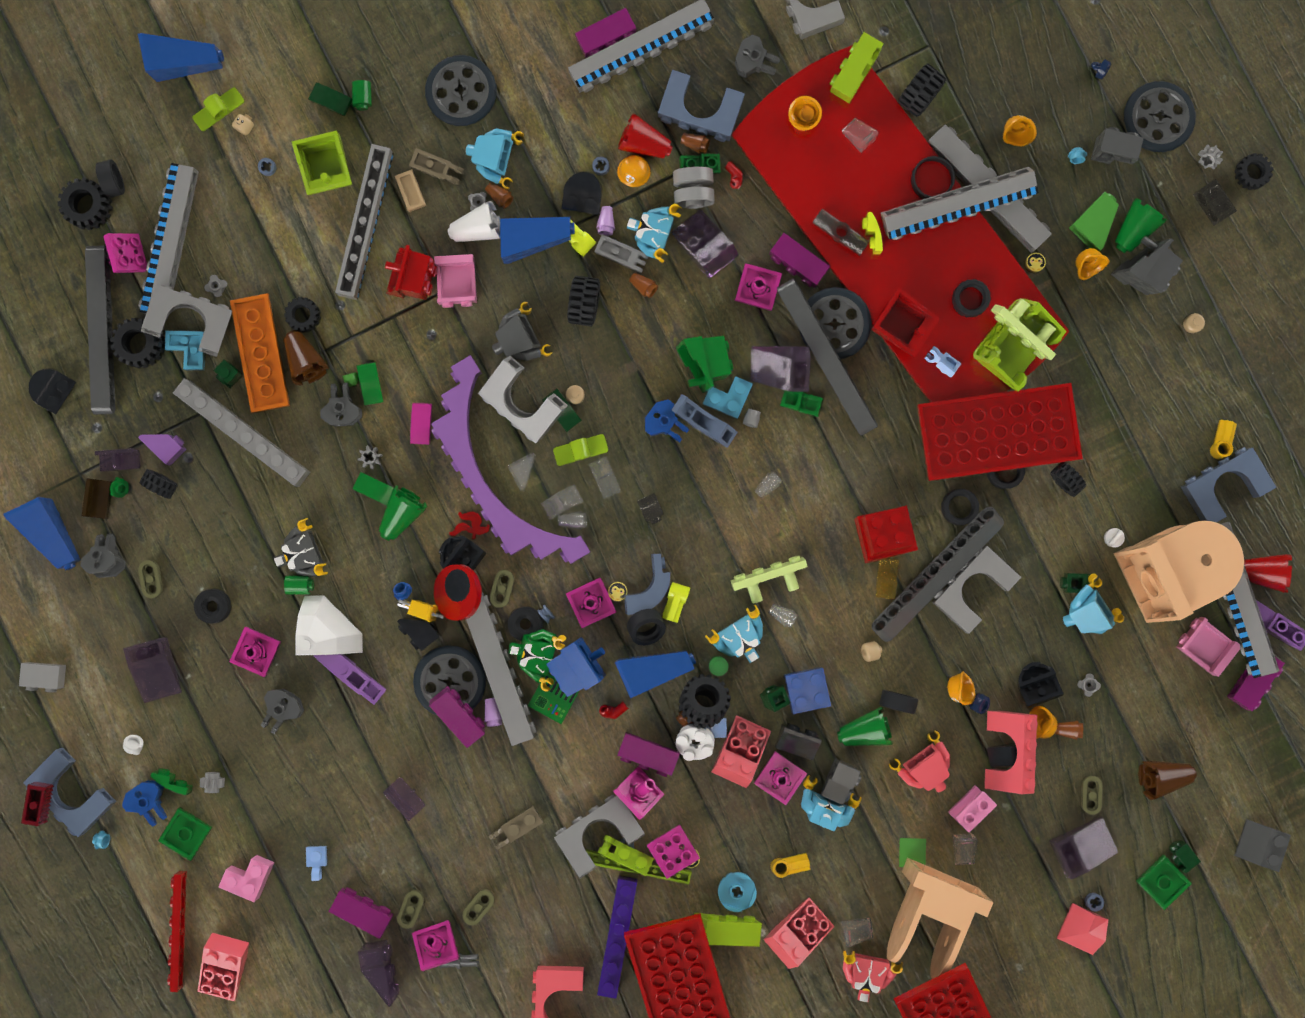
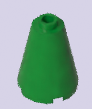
(1138, 223)
(400, 512)
(866, 730)

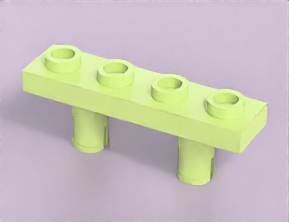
(1012, 320)
(759, 575)

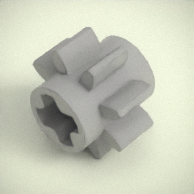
(1210, 157)
(372, 452)
(212, 782)

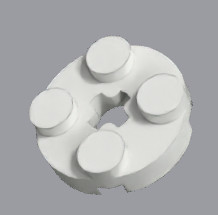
(695, 751)

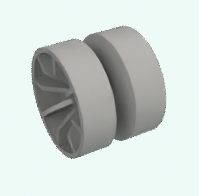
(694, 187)

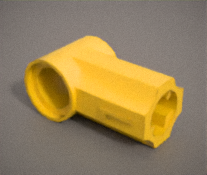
(1223, 437)
(792, 864)

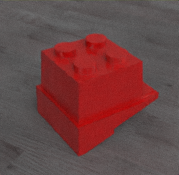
(411, 274)
(905, 323)
(885, 534)

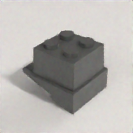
(1150, 268)

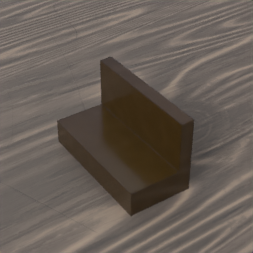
(96, 499)

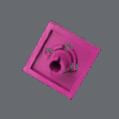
(122, 254)
(768, 279)
(578, 597)
(243, 655)
(780, 778)
(641, 790)
(675, 839)
(434, 943)

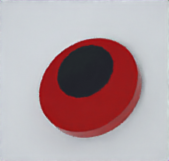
(457, 592)

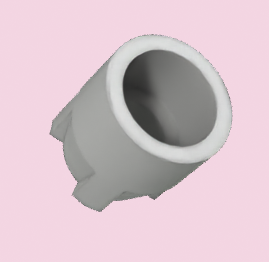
(752, 418)

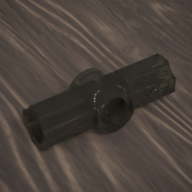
(830, 224)

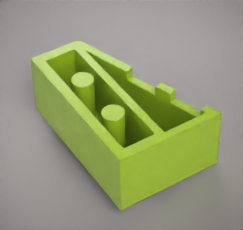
(856, 67)
(732, 930)

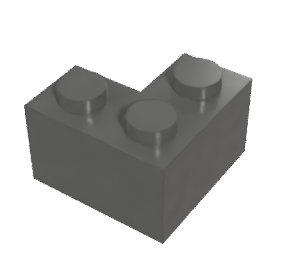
(1117, 146)
(839, 781)

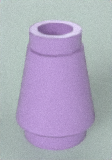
(606, 221)
(492, 713)

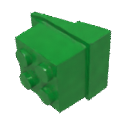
(706, 360)

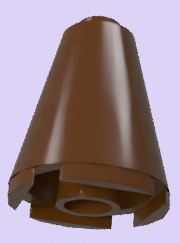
(303, 359)
(1164, 777)

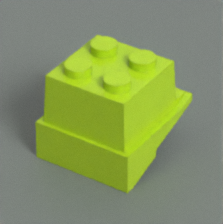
(322, 162)

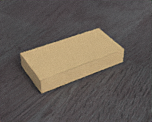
(410, 190)

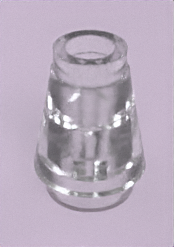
(768, 484)
(573, 520)
(783, 615)

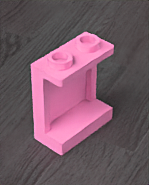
(456, 280)
(1208, 646)
(972, 808)

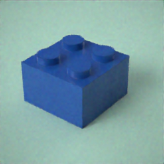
(807, 690)

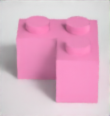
(247, 883)

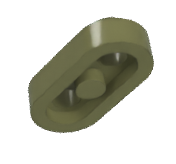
(150, 579)
(502, 588)
(1091, 794)
(478, 906)
(410, 908)

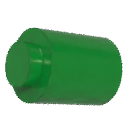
(361, 94)
(298, 585)
(718, 665)

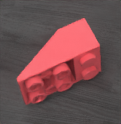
(741, 752)
(799, 933)
(222, 966)

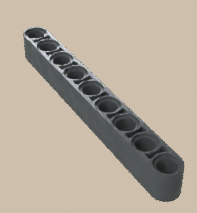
(100, 330)
(827, 357)
(937, 574)

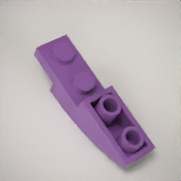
(1282, 628)
(352, 676)

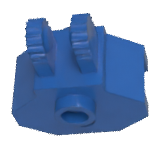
(665, 422)
(145, 802)

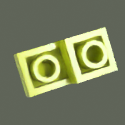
(872, 228)

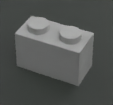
(42, 676)

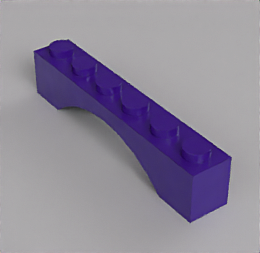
(616, 942)

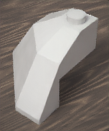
(325, 629)

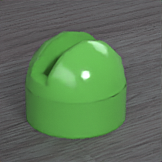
(352, 379)

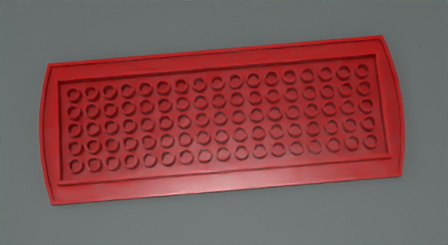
(829, 173)

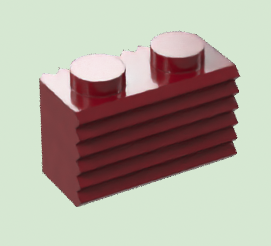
(37, 803)

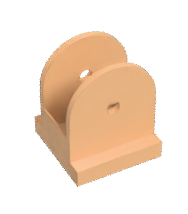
(1182, 569)
(943, 900)

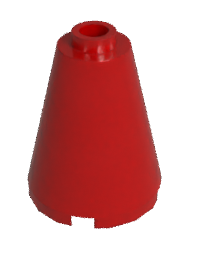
(644, 139)
(1270, 571)

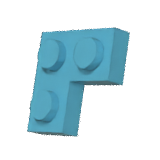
(189, 343)
(731, 402)

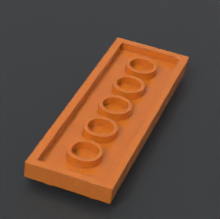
(259, 353)

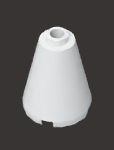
(476, 225)

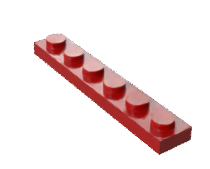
(177, 922)

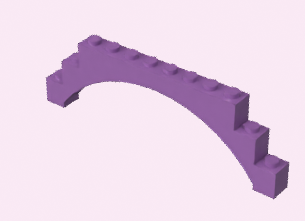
(455, 436)

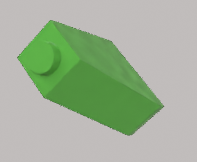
(1096, 221)

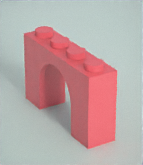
(1022, 730)
(553, 979)

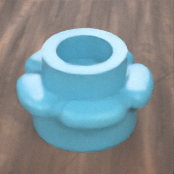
(1077, 155)
(101, 840)

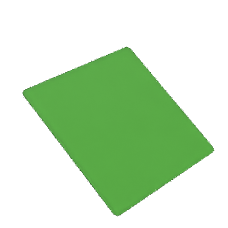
(912, 848)

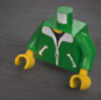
(535, 653)

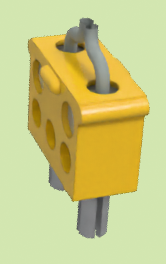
(421, 609)

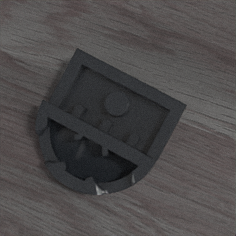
(582, 193)
(50, 388)
(460, 551)
(1038, 684)

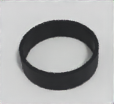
(937, 159)

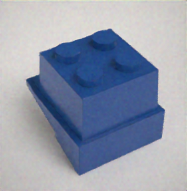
(577, 667)

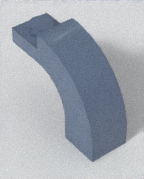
(703, 421)
(654, 593)

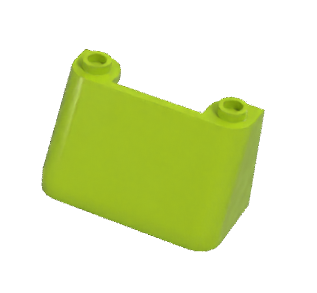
(1006, 355)

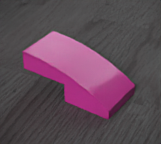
(421, 423)

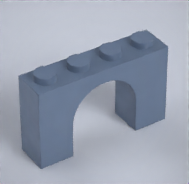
(719, 125)
(1244, 464)
(77, 819)

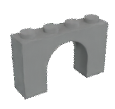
(814, 20)
(167, 300)
(498, 394)
(950, 598)
(613, 812)

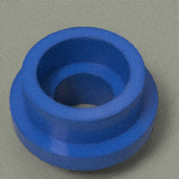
(402, 591)

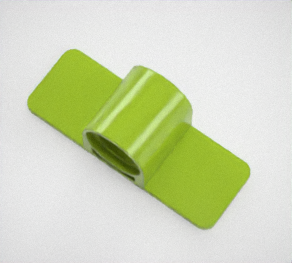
(217, 108)
(580, 449)

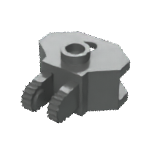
(755, 58)
(341, 406)
(103, 558)
(280, 709)

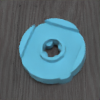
(727, 897)

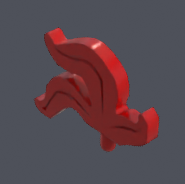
(476, 521)

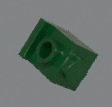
(227, 373)
(1081, 581)
(773, 695)
(1183, 856)

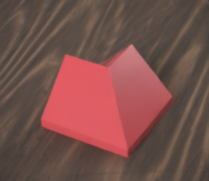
(1083, 929)

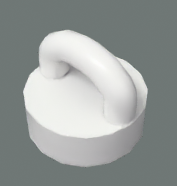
(1114, 537)
(133, 744)

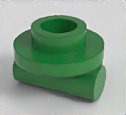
(119, 487)

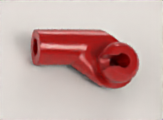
(736, 175)
(613, 712)

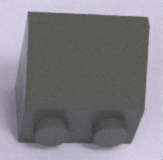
(1262, 845)

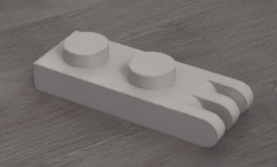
(620, 253)

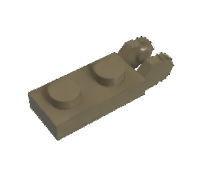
(434, 166)
(518, 826)

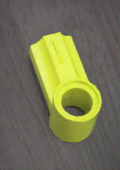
(581, 241)
(676, 599)

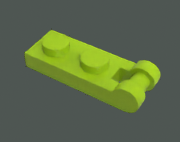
(626, 856)

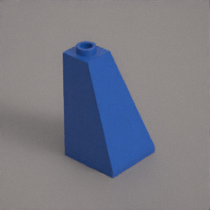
(175, 58)
(532, 235)
(45, 530)
(650, 671)

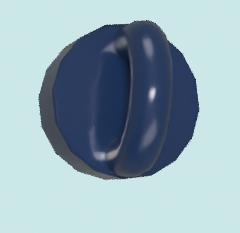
(1101, 69)
(980, 704)

